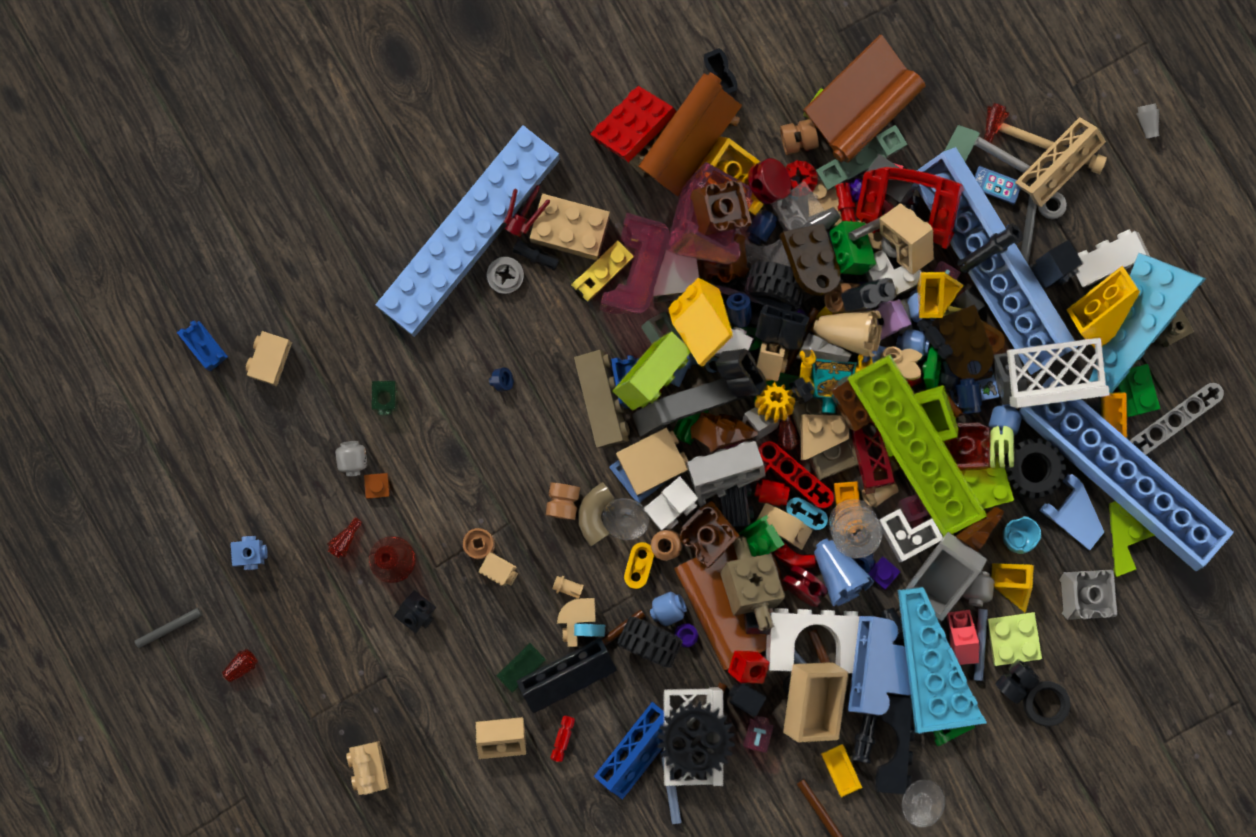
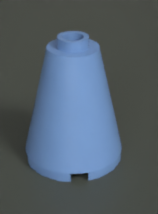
(840, 573)

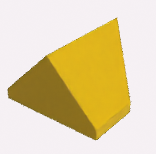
(936, 293)
(1014, 582)

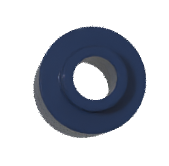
(761, 227)
(739, 310)
(969, 395)

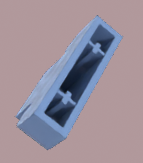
(877, 667)

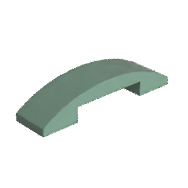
(839, 172)

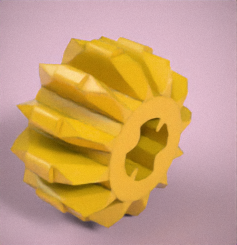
(775, 402)

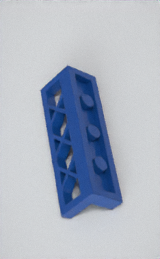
(639, 756)

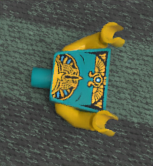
(825, 373)

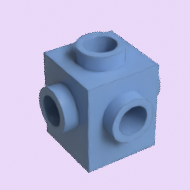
(240, 551)

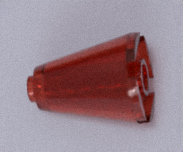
(401, 561)

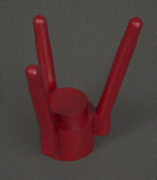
(517, 223)

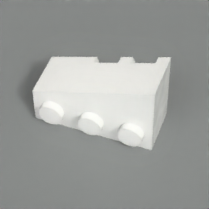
(1109, 257)

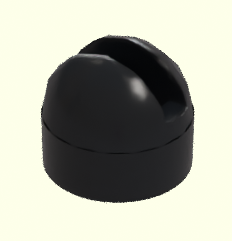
(948, 381)

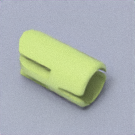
(1002, 444)

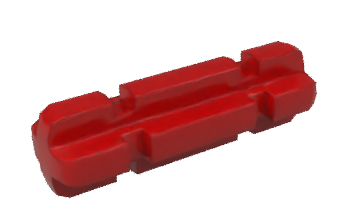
(562, 738)

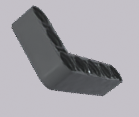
(682, 405)

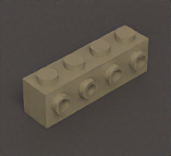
(600, 400)

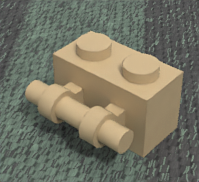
(368, 768)

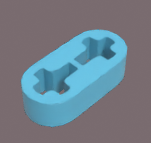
(809, 508)
(589, 630)

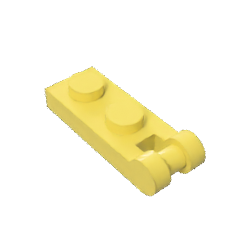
(603, 270)

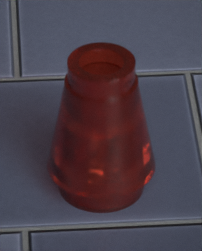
(240, 665)

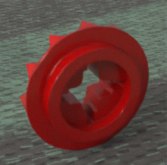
(805, 170)

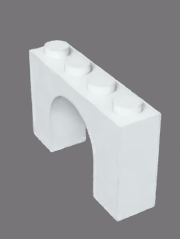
(788, 626)

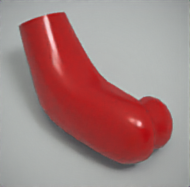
(792, 559)

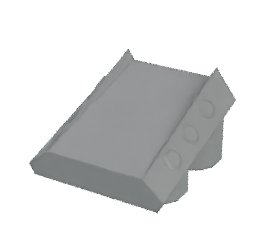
(823, 350)
(1088, 594)

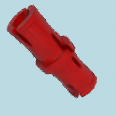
(846, 205)

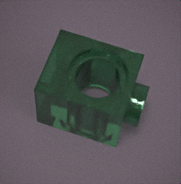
(380, 387)

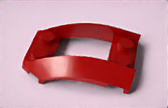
(943, 208)

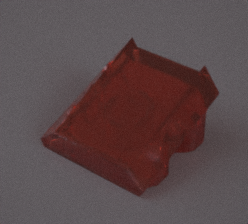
(970, 446)

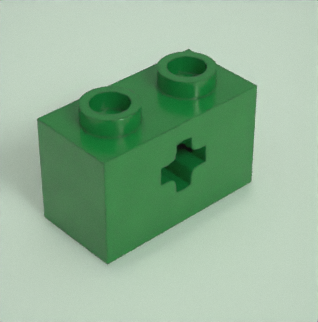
(852, 256)

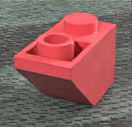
(963, 637)

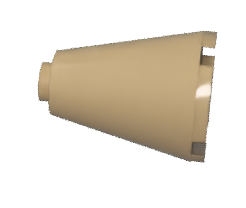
(851, 331)

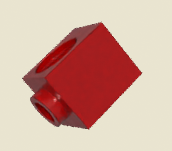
(748, 666)

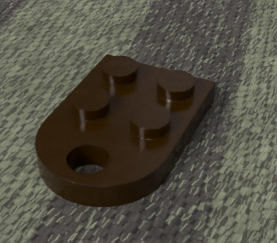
(811, 258)
(969, 342)

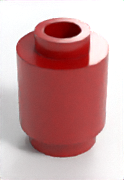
(772, 492)

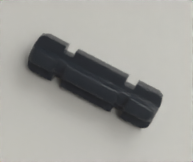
(935, 337)

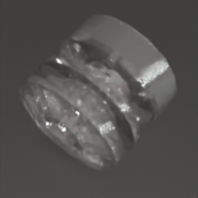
(846, 519)

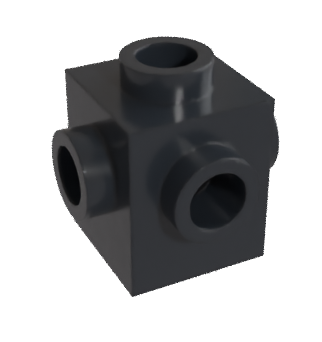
(415, 612)

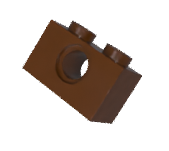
(849, 404)

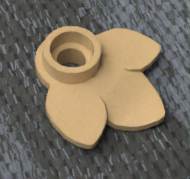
(905, 361)

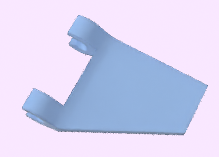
(1076, 514)

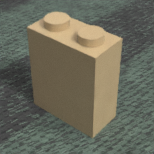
(653, 461)

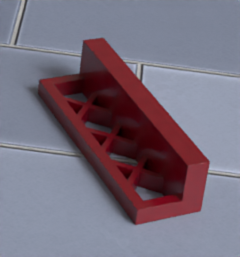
(864, 459)

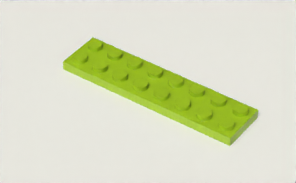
(917, 446)

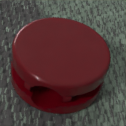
(769, 181)
(805, 586)

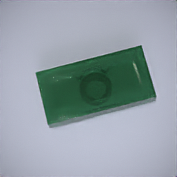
(522, 665)

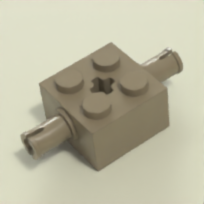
(752, 584)

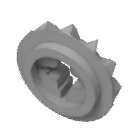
(500, 265)

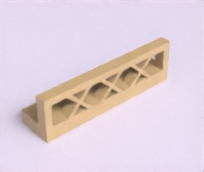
(1064, 163)

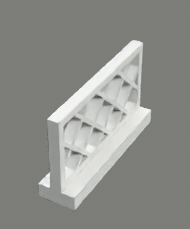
(1059, 393)
(714, 696)

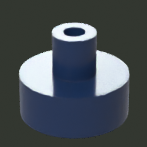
(501, 379)
(865, 563)

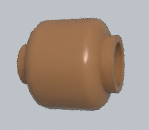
(660, 550)

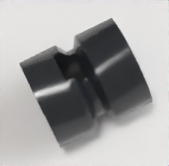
(1015, 689)

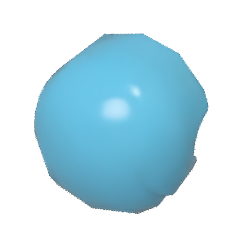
(1021, 535)

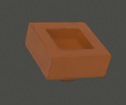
(377, 486)

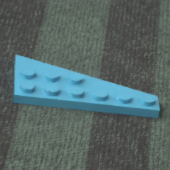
(1161, 296)
(935, 677)

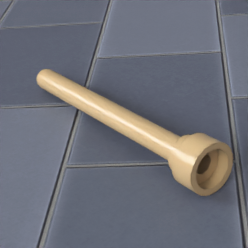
(1095, 163)

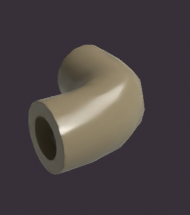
(590, 514)

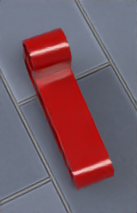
(792, 478)

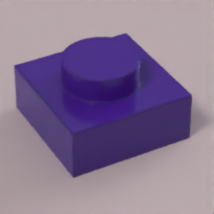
(883, 572)

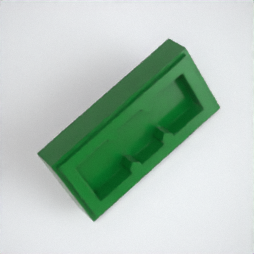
(932, 368)

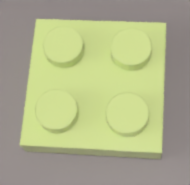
(1014, 638)

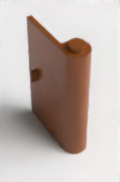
(863, 99)
(690, 134)
(710, 602)

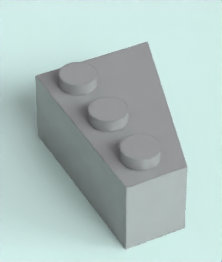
(724, 470)

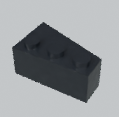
(1057, 266)

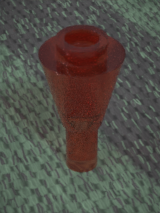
(995, 118)
(787, 435)
(341, 543)

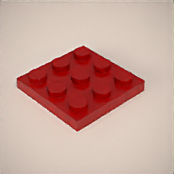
(633, 123)

